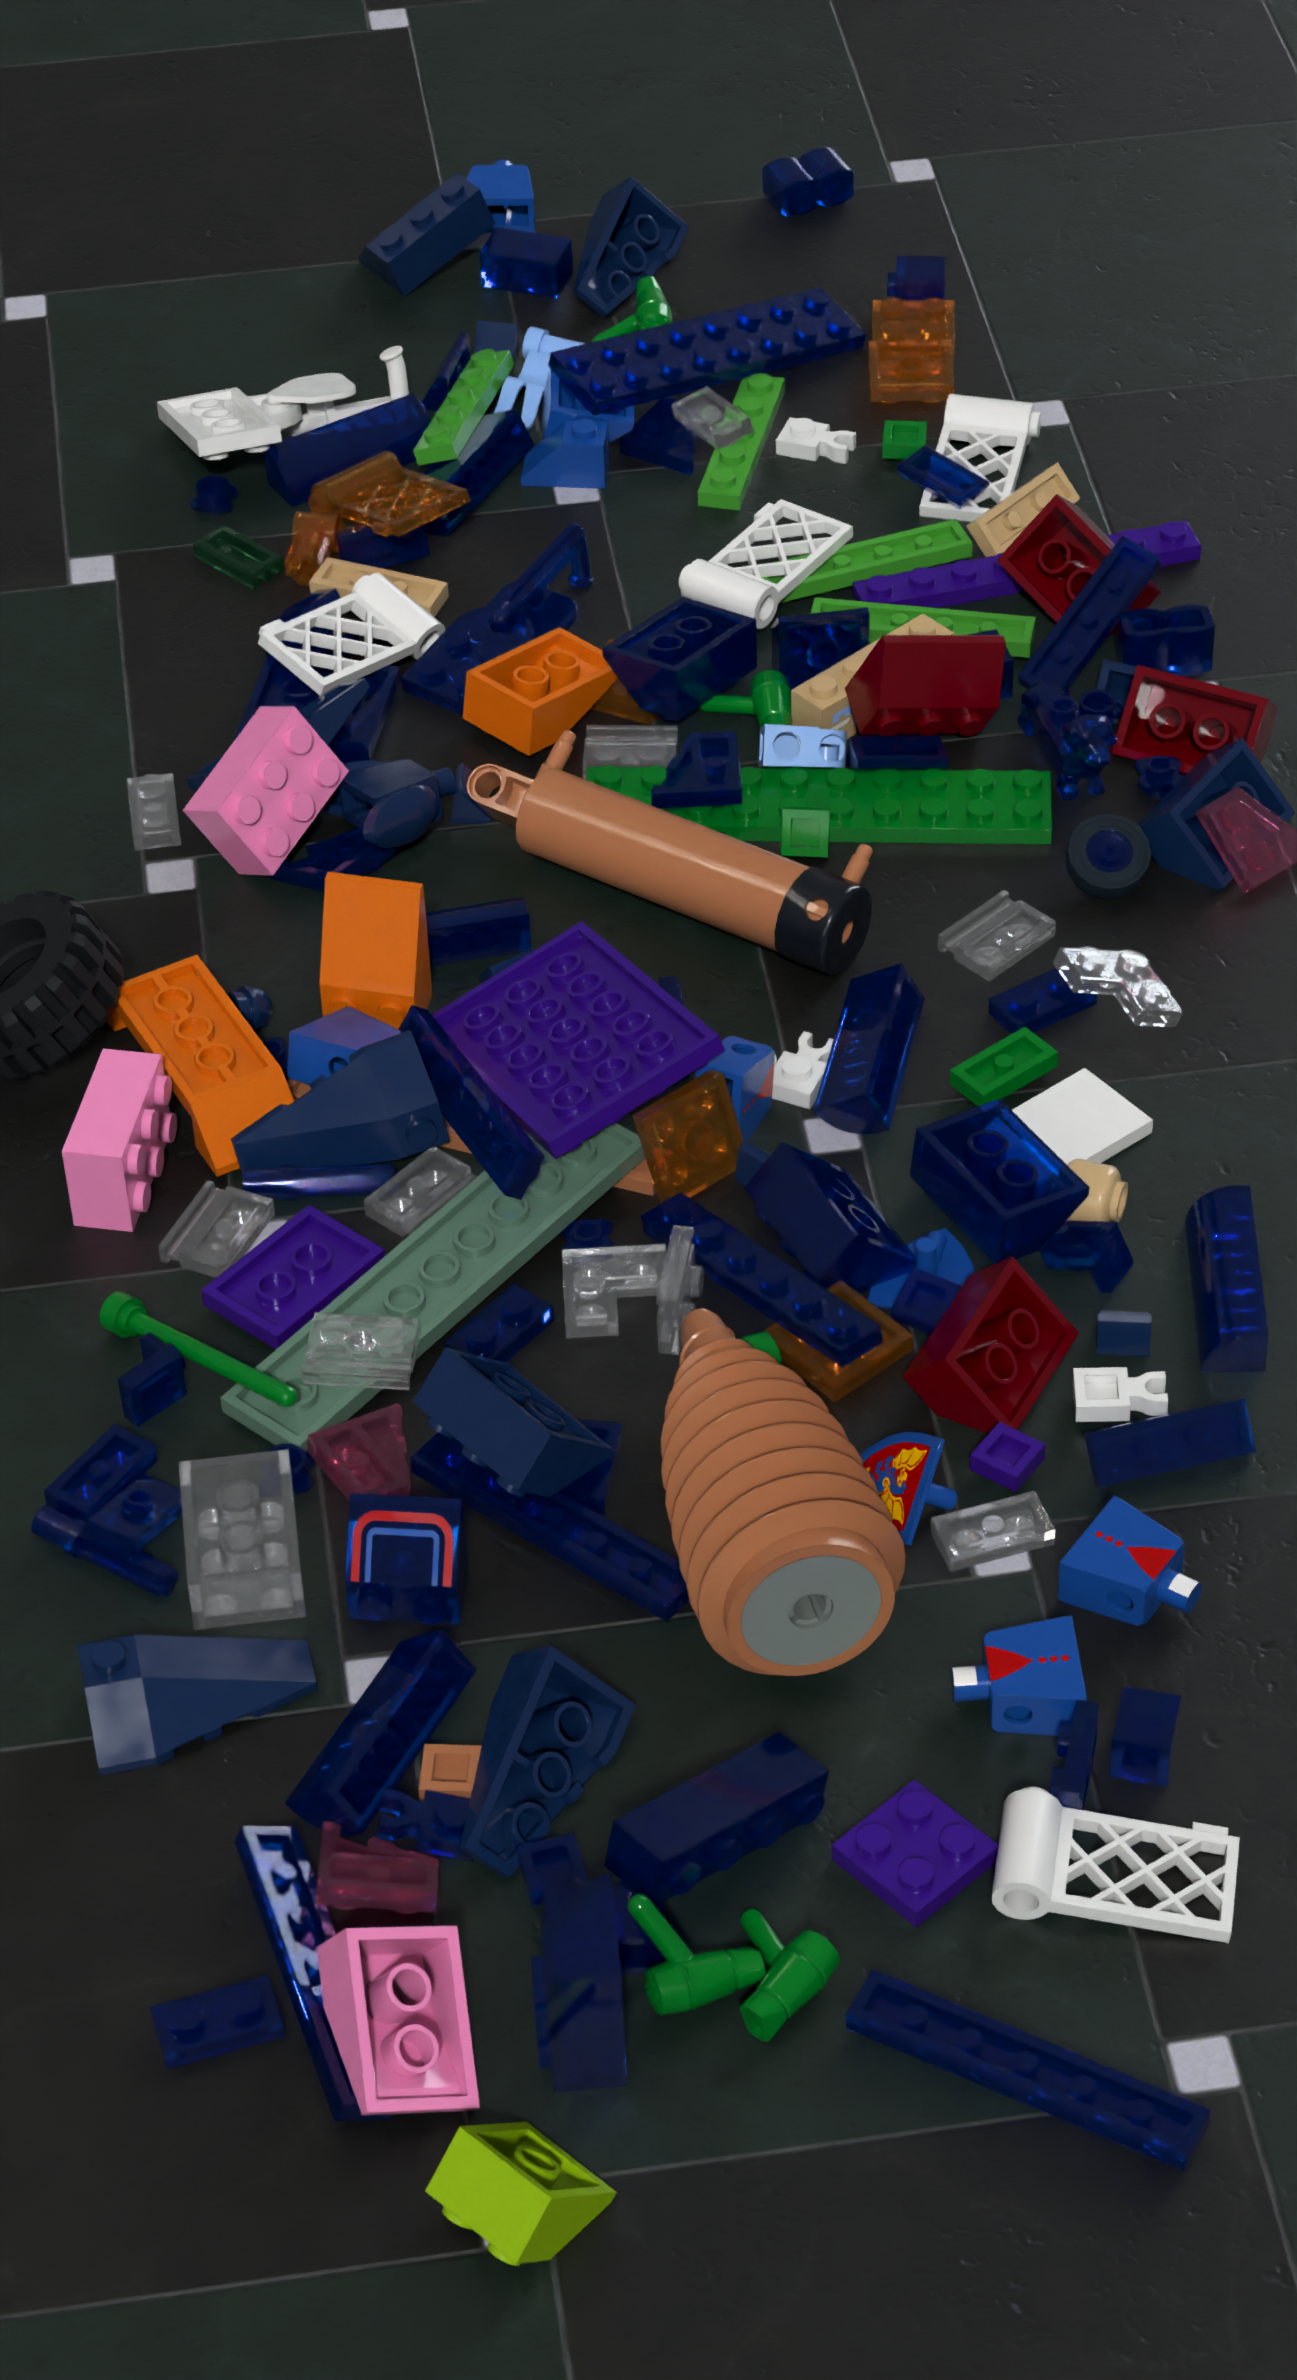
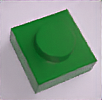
(903, 438)
(805, 832)

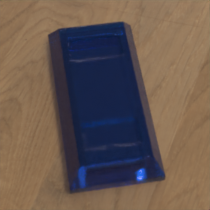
(942, 477)

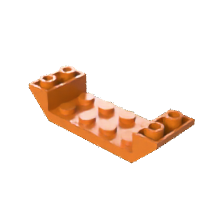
(207, 1050)

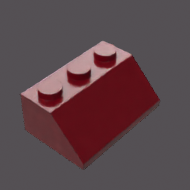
(1059, 556)
(928, 685)
(1189, 718)
(992, 1350)

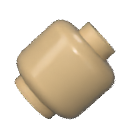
(1106, 1193)

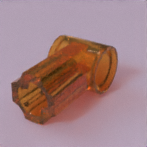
(311, 543)

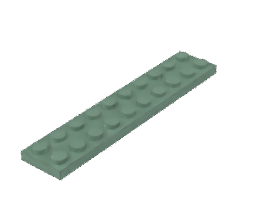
(441, 1275)

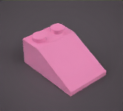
(400, 2018)

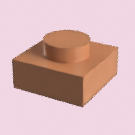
(449, 1769)

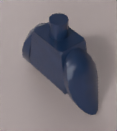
(391, 799)

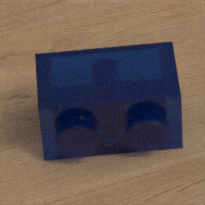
(526, 262)

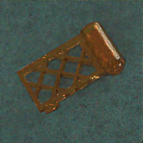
(386, 495)

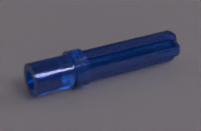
(316, 1181)
(69, 1535)

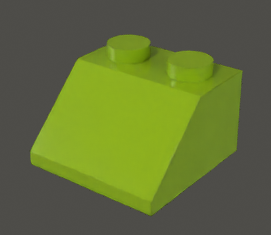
(516, 2190)

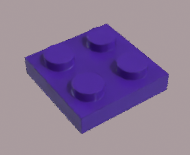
(915, 1853)

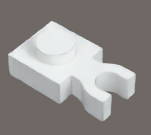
(811, 439)
(800, 1074)
(1111, 1395)

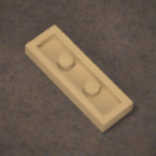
(1007, 519)
(344, 574)

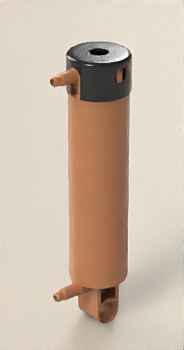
(682, 864)

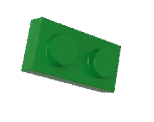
(1004, 1067)

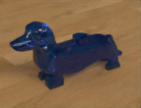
(1070, 739)

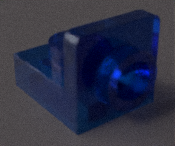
(1090, 1247)
(154, 1382)

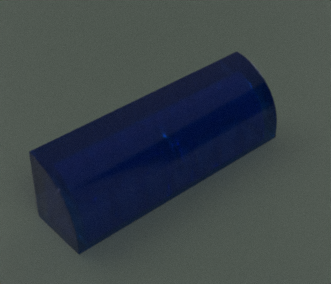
(324, 451)
(485, 460)
(478, 931)
(870, 1052)
(1227, 1281)
(382, 1733)

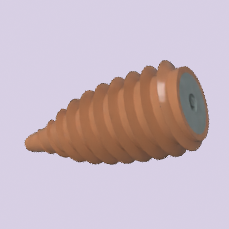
(772, 1511)

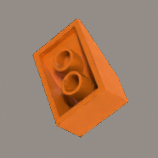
(536, 690)
(374, 947)

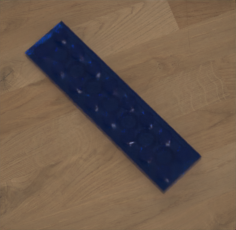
(706, 350)

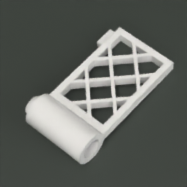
(984, 425)
(742, 587)
(386, 616)
(1036, 1868)

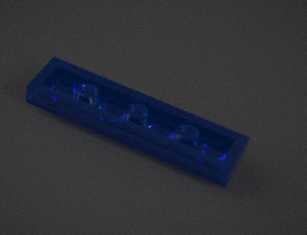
(1091, 615)

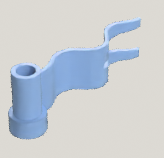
(534, 373)

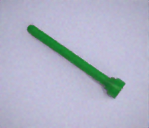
(127, 1317)

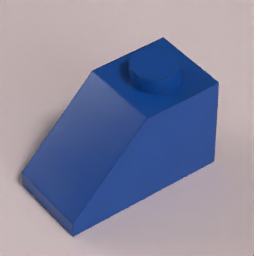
(570, 457)

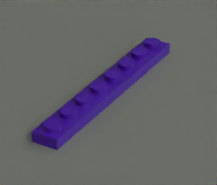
(986, 577)

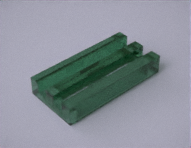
(234, 561)

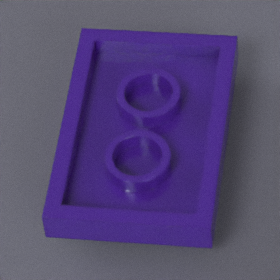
(291, 1276)

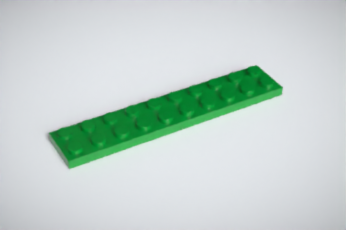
(870, 803)

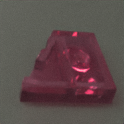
(1249, 838)
(365, 1453)
(374, 1875)

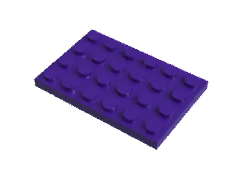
(576, 1038)

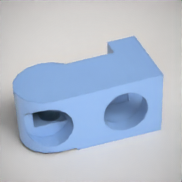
(801, 747)

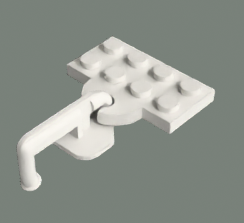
(232, 421)

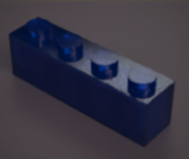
(716, 1818)

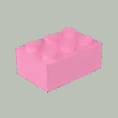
(266, 790)
(118, 1140)

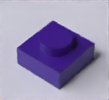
(1007, 1456)

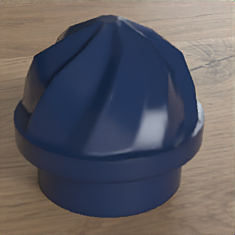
(253, 1005)

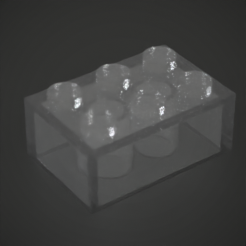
(241, 1539)

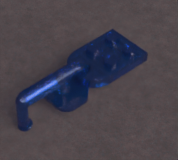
(508, 621)

